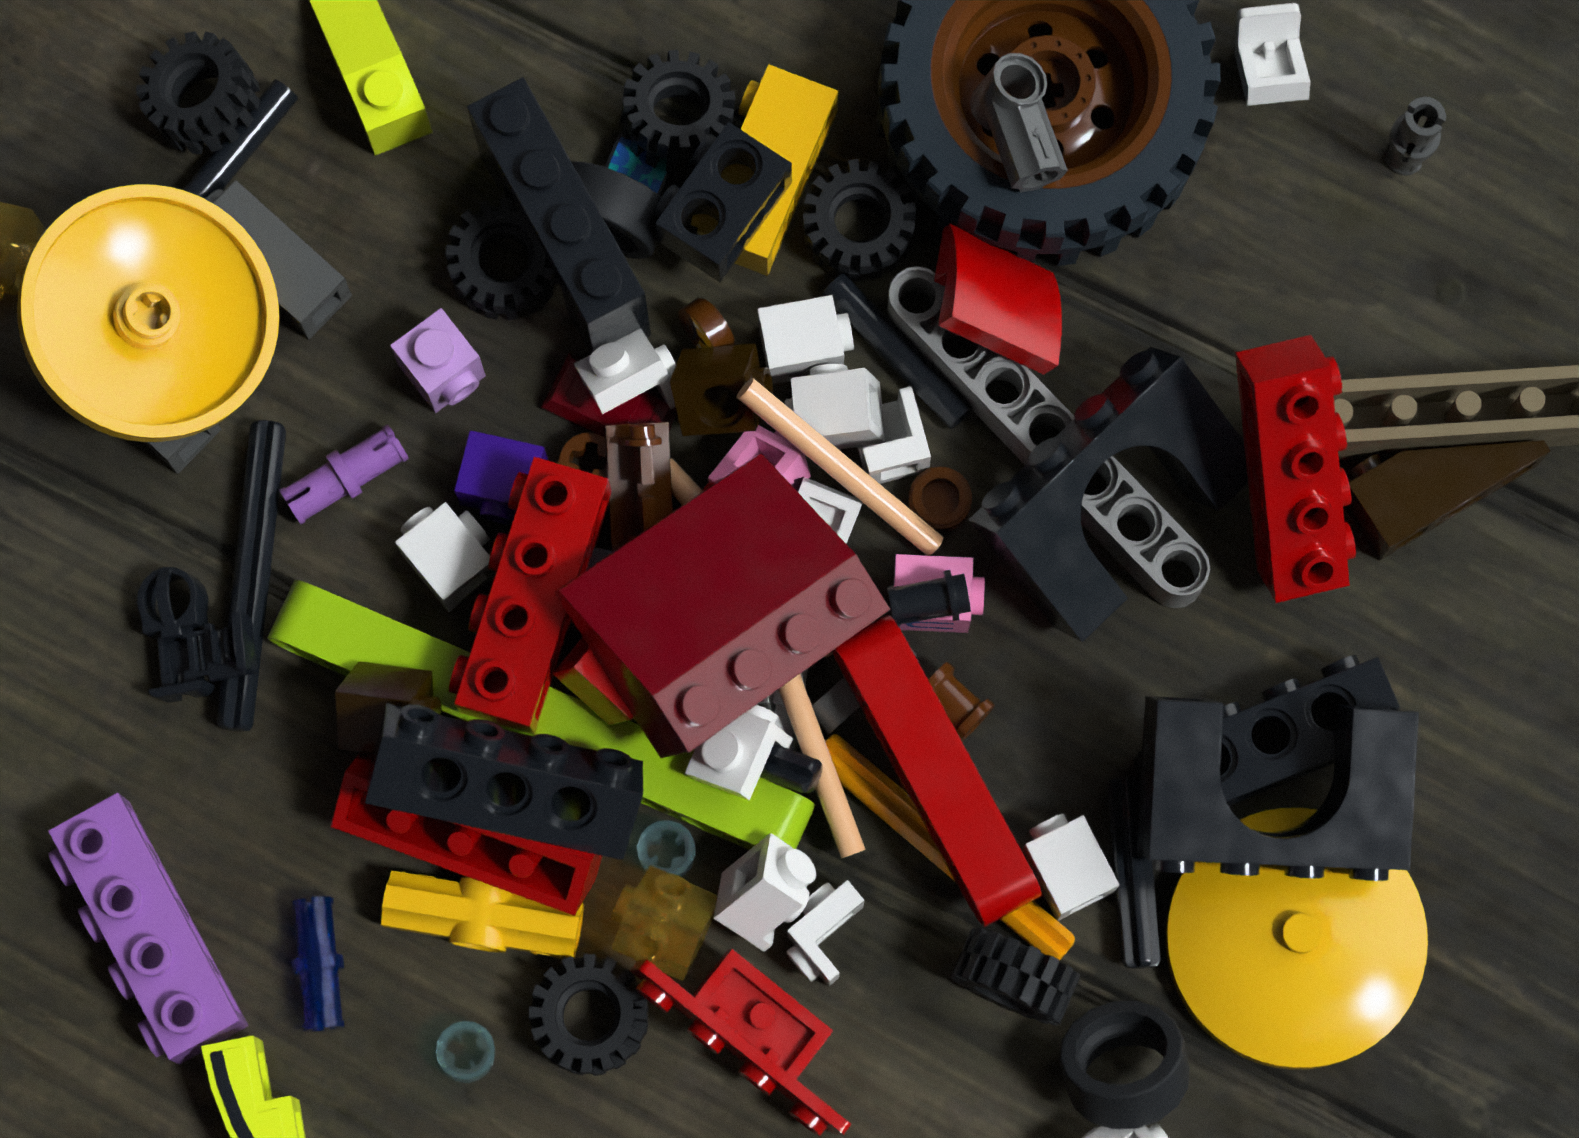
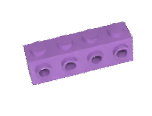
(147, 930)

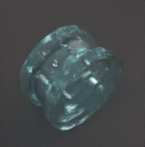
(653, 836)
(448, 1060)

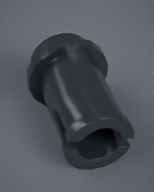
(929, 599)

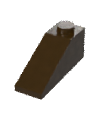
(1426, 487)

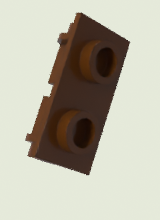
(638, 478)

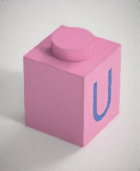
(920, 568)

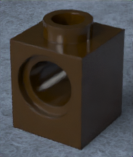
(698, 400)

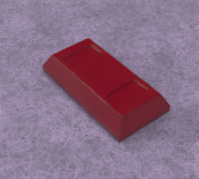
(573, 402)

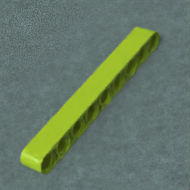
(344, 633)

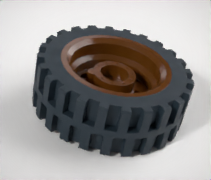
(1116, 178)

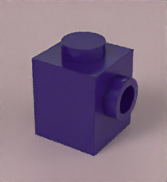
(489, 473)

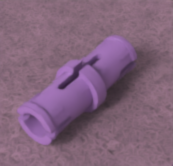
(344, 474)

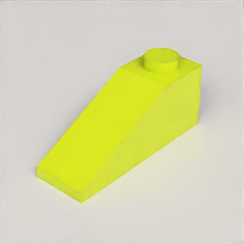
(373, 72)

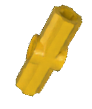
(478, 916)

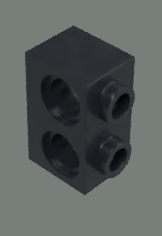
(736, 207)

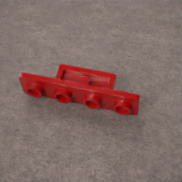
(754, 1022)

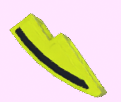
(244, 1094)

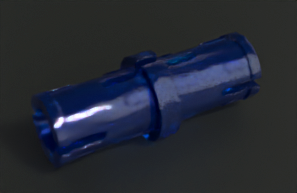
(318, 964)

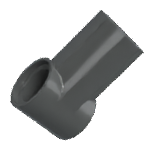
(1019, 121)

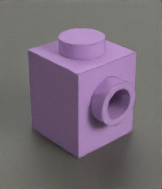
(439, 361)

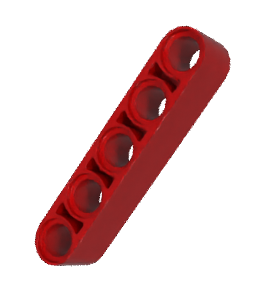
(936, 771)

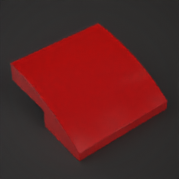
(999, 300)

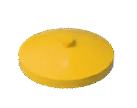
(148, 313)
(1295, 963)

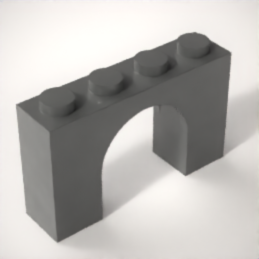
(305, 287)

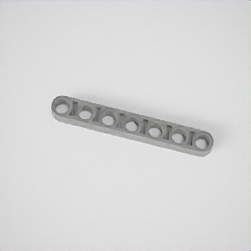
(1040, 407)

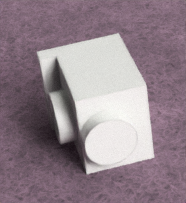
(764, 890)

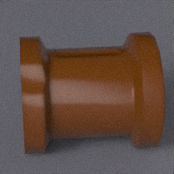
(959, 703)

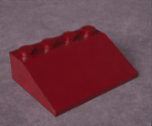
(720, 605)

